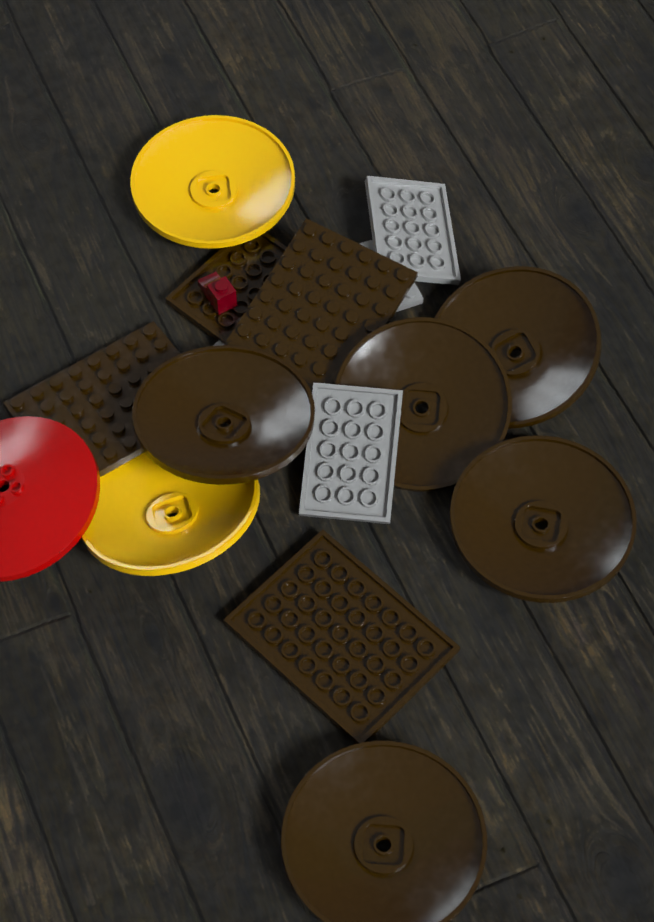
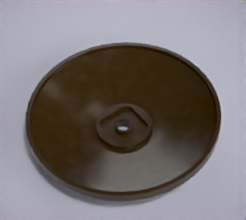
(545, 321)
(451, 375)
(197, 391)
(548, 482)
(392, 796)

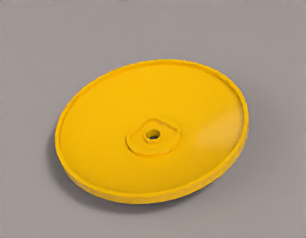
(207, 153)
(134, 524)

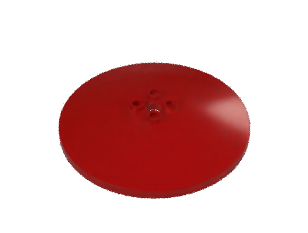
(48, 495)

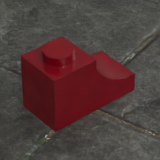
(218, 292)

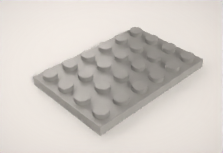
(413, 227)
(351, 453)

